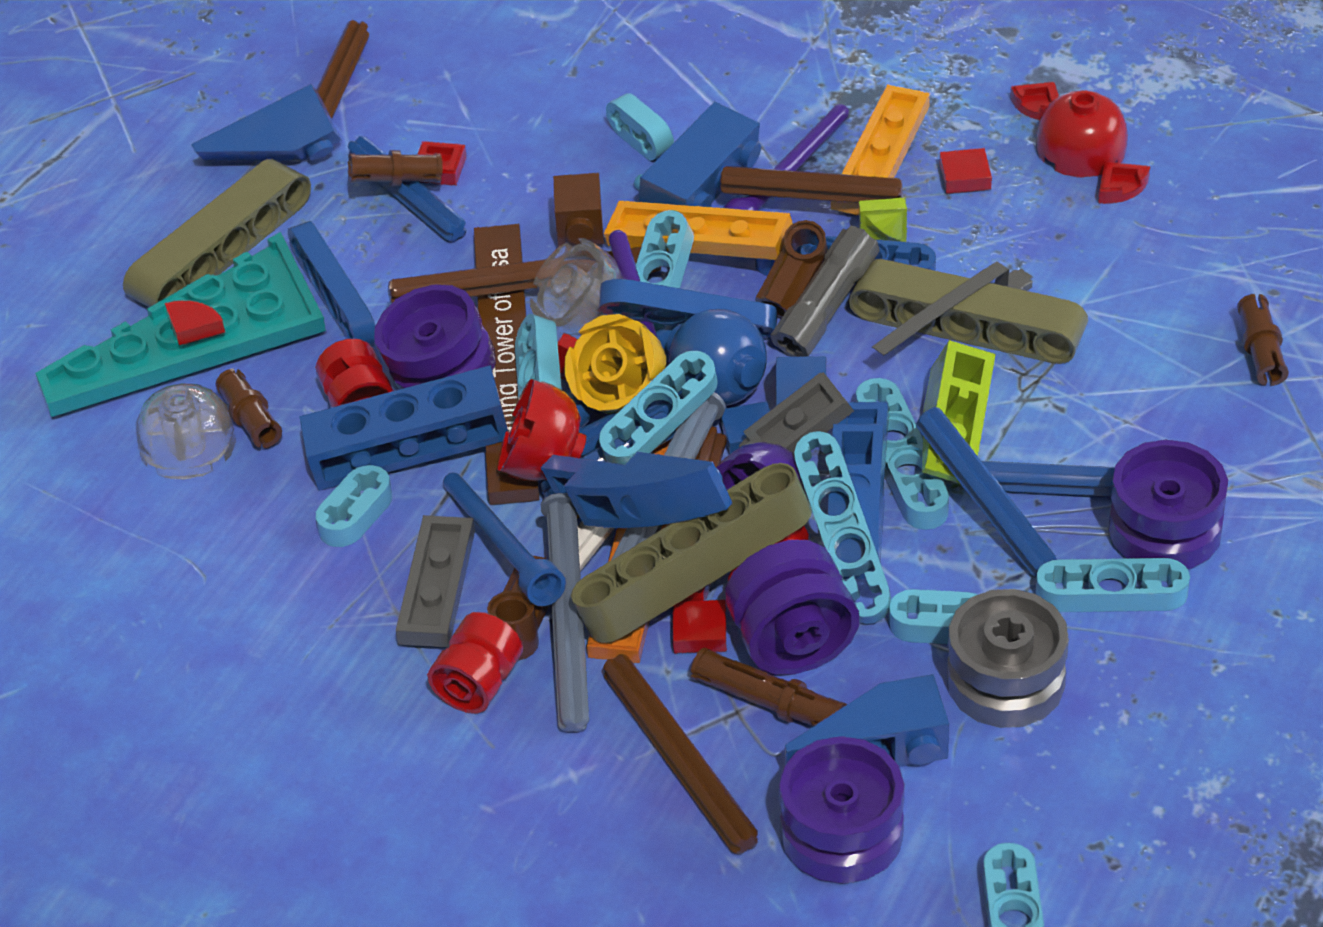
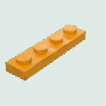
(886, 137)
(714, 229)

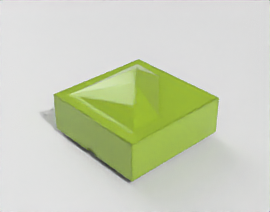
(884, 219)

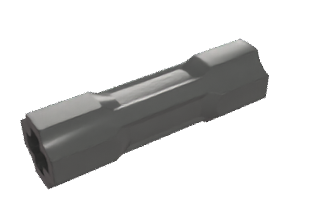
(808, 317)

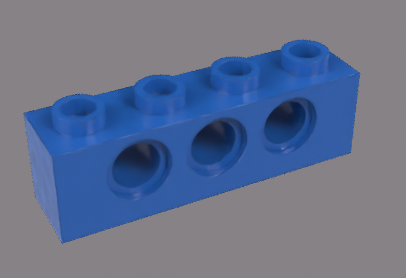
(404, 426)

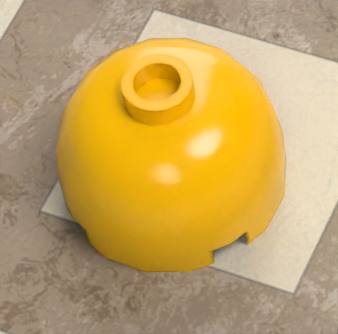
(612, 362)

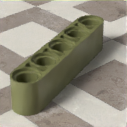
(219, 232)
(989, 318)
(690, 554)

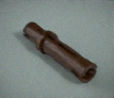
(786, 698)

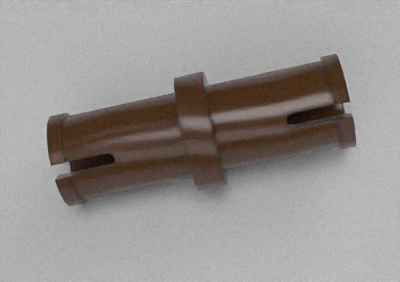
(394, 168)
(1262, 340)
(248, 408)

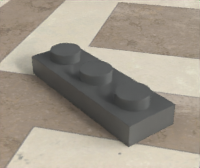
(435, 581)

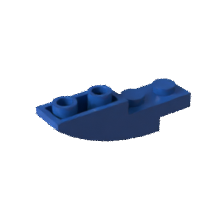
(864, 448)
(641, 492)

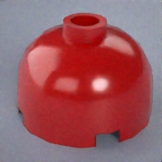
(1082, 133)
(542, 427)

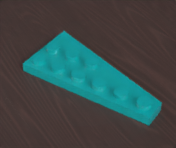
(261, 307)

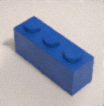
(693, 164)

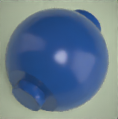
(731, 344)

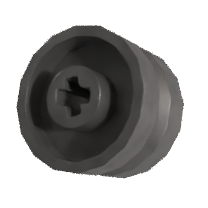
(1007, 658)

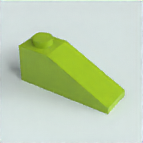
(960, 388)

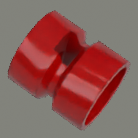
(351, 372)
(475, 663)

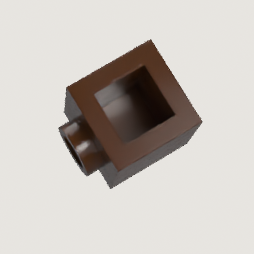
(578, 208)

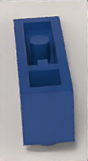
(281, 131)

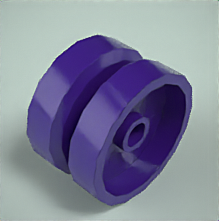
(432, 336)
(1168, 502)
(792, 607)
(842, 809)

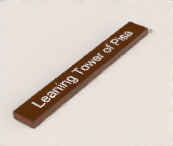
(501, 319)

